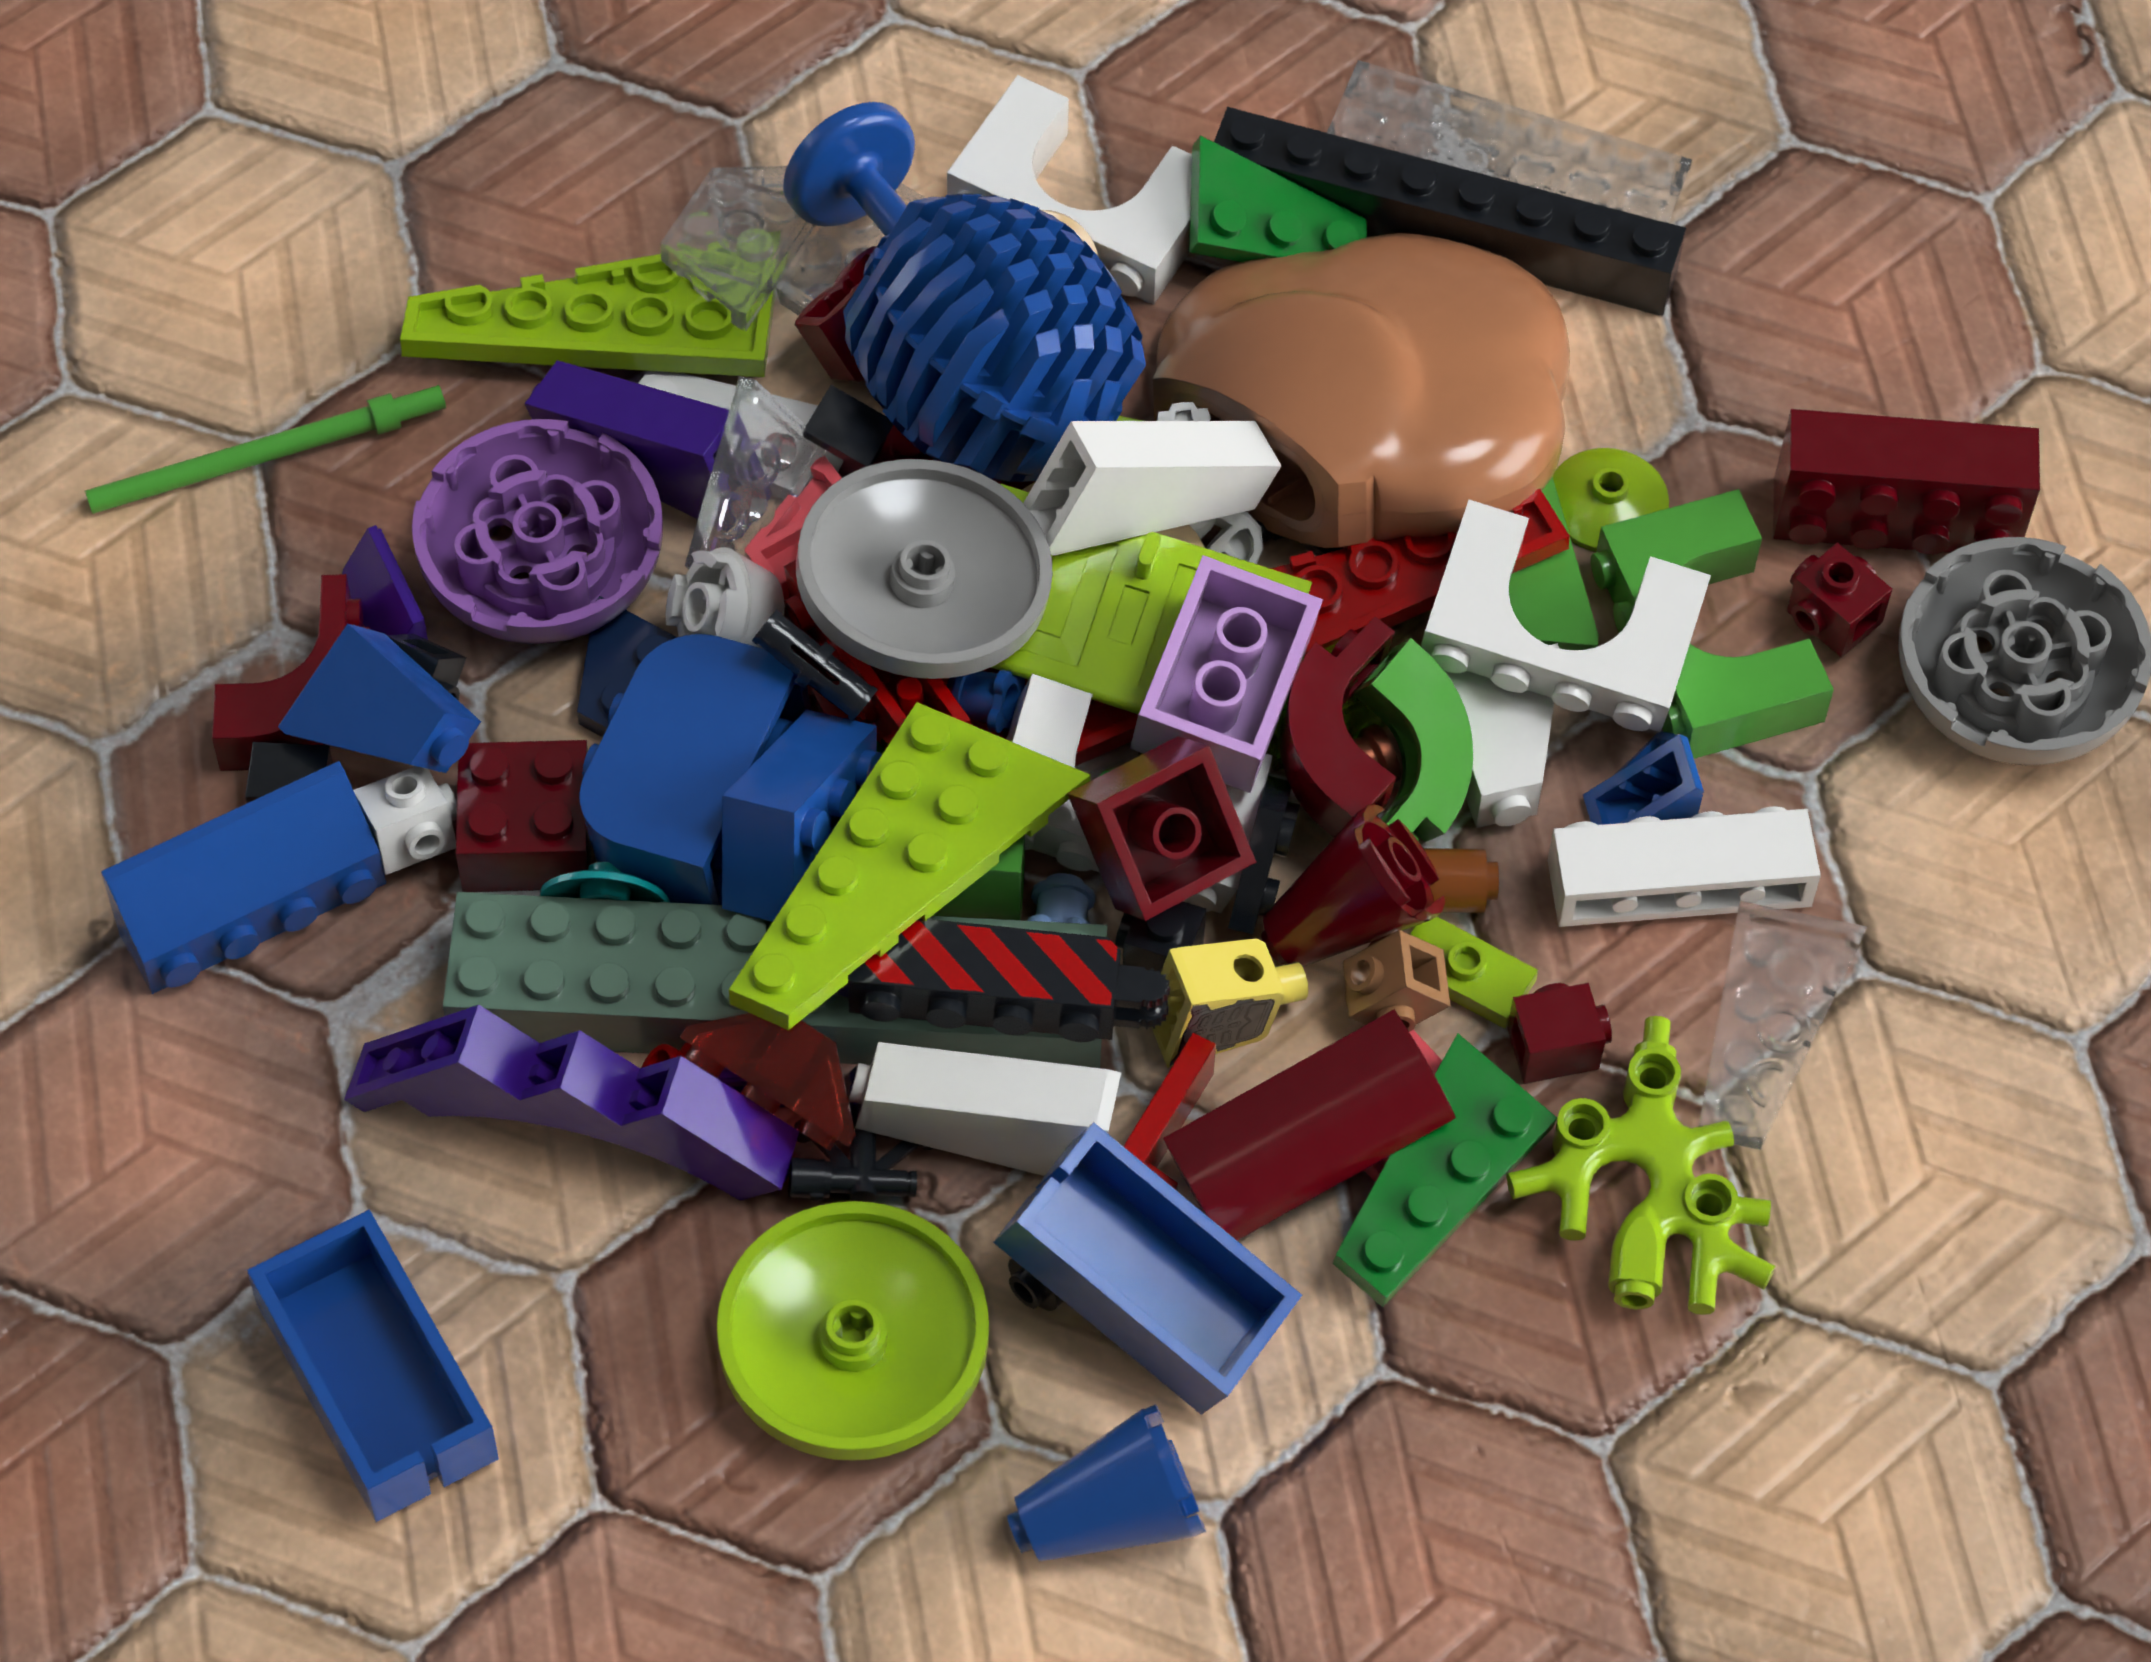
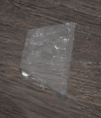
(736, 238)

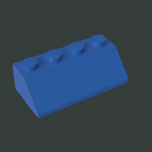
(244, 878)

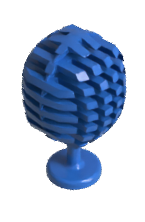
(973, 310)

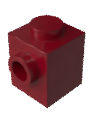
(1558, 1031)

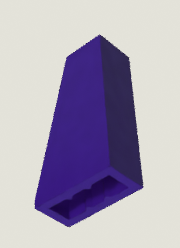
(665, 431)

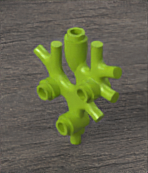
(1676, 1198)

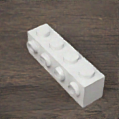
(1682, 866)

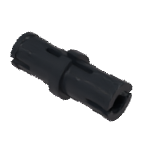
(777, 638)

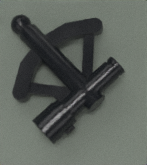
(860, 1176)

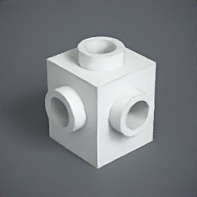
(409, 817)

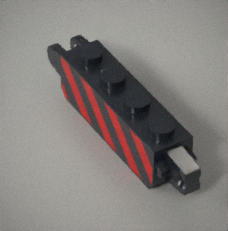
(1007, 982)

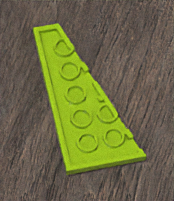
(604, 317)
(903, 849)

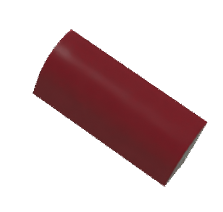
(1310, 1127)

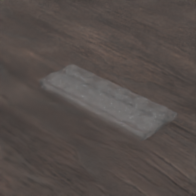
(1507, 142)

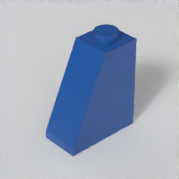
(380, 704)

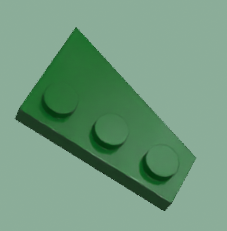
(1256, 214)

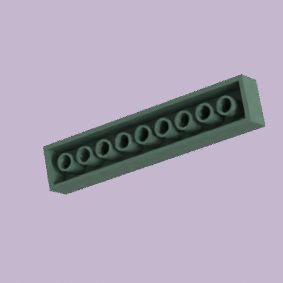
(652, 968)

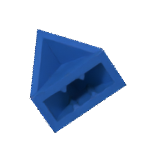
(1653, 783)

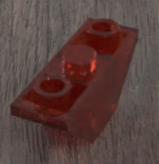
(780, 1068)

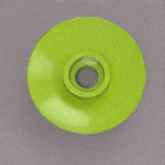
(1590, 507)

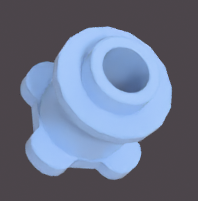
(1062, 899)

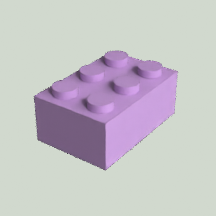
(1228, 668)

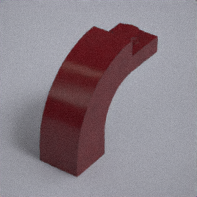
(254, 710)
(1316, 750)

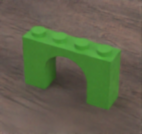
(1717, 698)

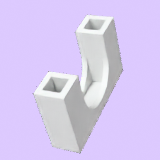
(1136, 241)
(1624, 678)
(1051, 722)

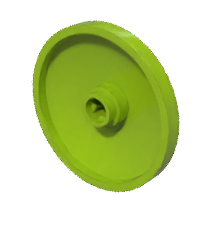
(853, 1330)

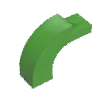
(1432, 733)

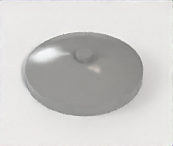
(923, 568)

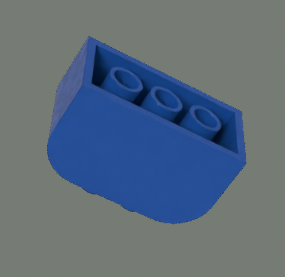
(672, 749)

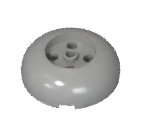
(2044, 622)

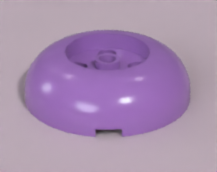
(524, 480)

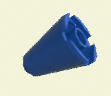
(1110, 1496)

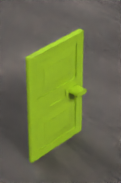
(1115, 614)

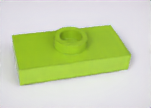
(1477, 972)

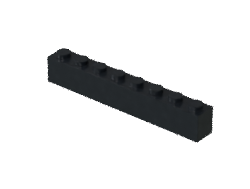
(1546, 233)

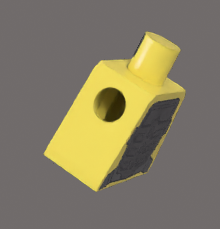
(1225, 995)

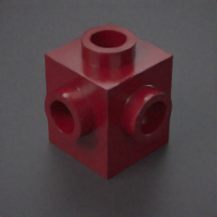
(1838, 598)

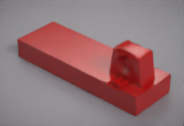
(1173, 1103)

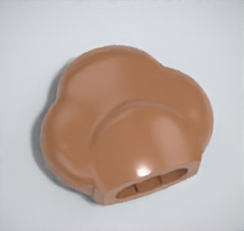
(1380, 379)

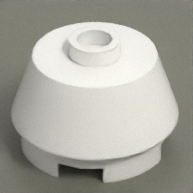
(723, 597)

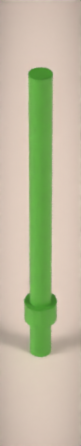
(381, 414)

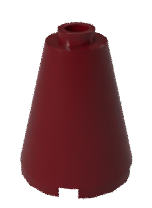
(1354, 893)

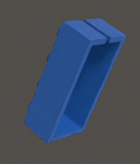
(1148, 1269)
(373, 1365)

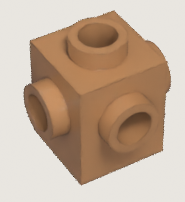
(1396, 975)

